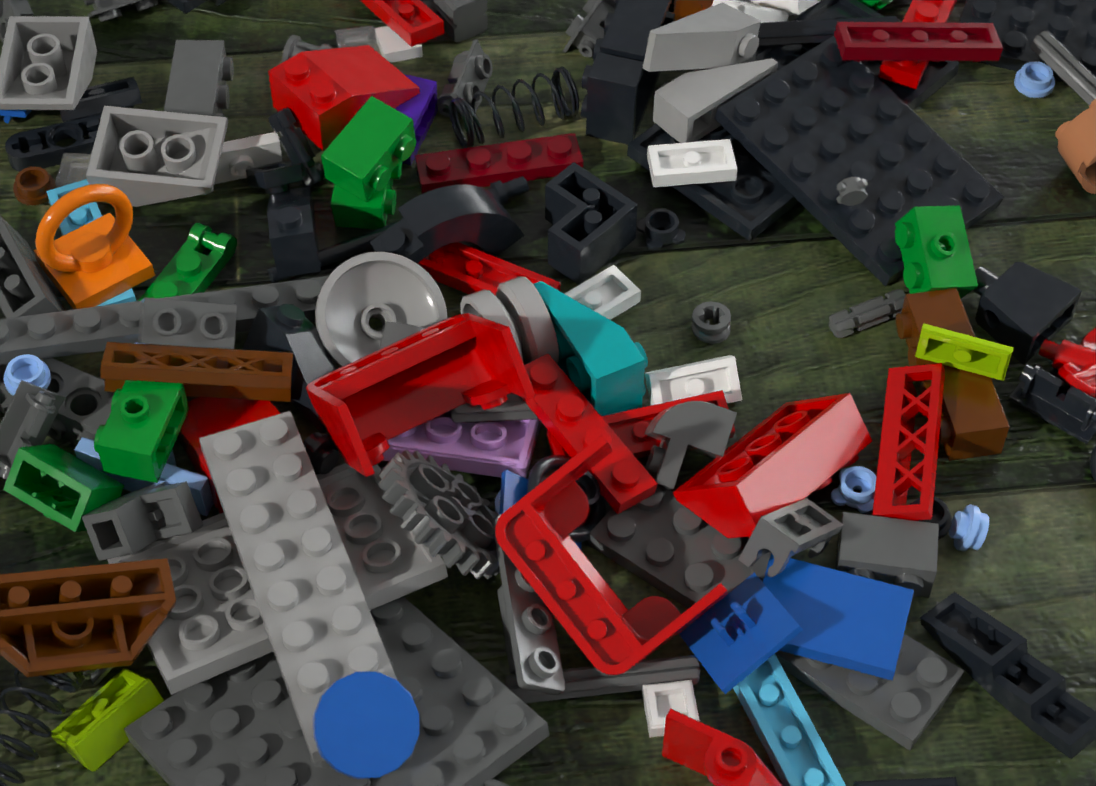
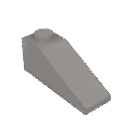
(703, 40)
(690, 101)

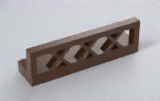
(201, 370)

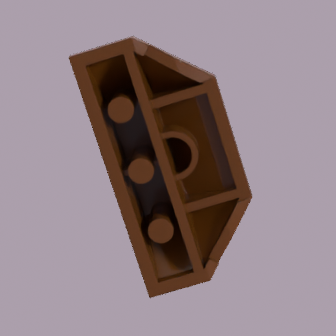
(82, 615)

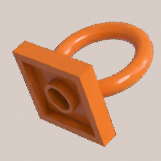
(96, 258)

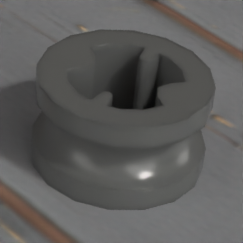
(711, 333)

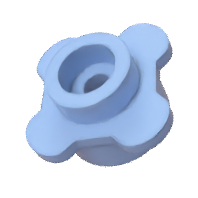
(855, 479)

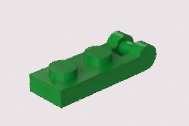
(190, 269)

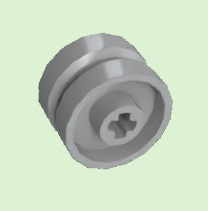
(521, 309)

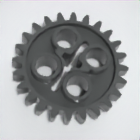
(442, 512)

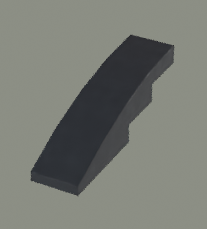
(1018, 681)

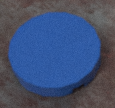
(366, 725)

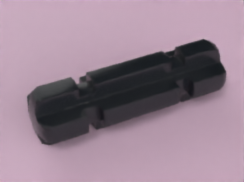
(296, 146)

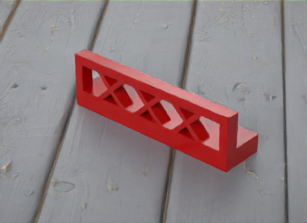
(900, 440)

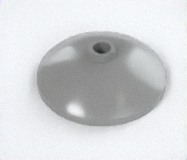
(373, 287)

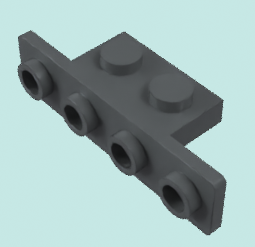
(528, 631)

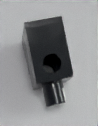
(1023, 307)

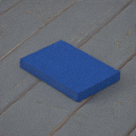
(843, 616)

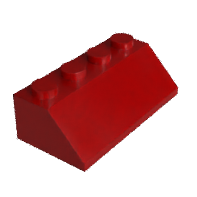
(776, 463)

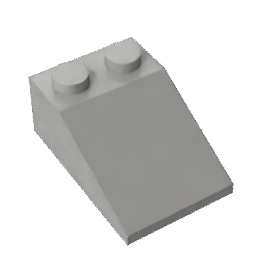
(46, 62)
(156, 153)

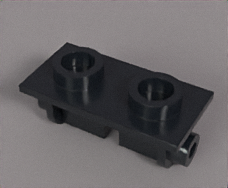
(1064, 408)

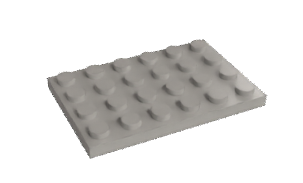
(215, 609)

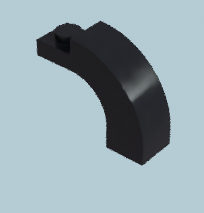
(448, 217)

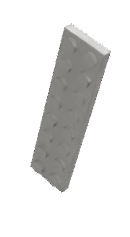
(293, 561)

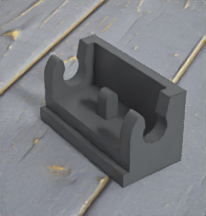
(790, 532)

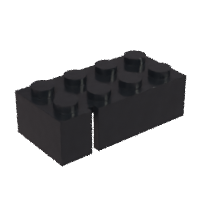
(616, 81)

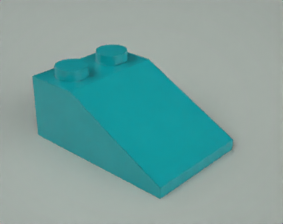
(596, 354)

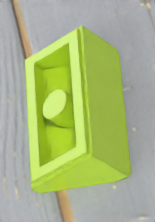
(963, 352)
(98, 725)

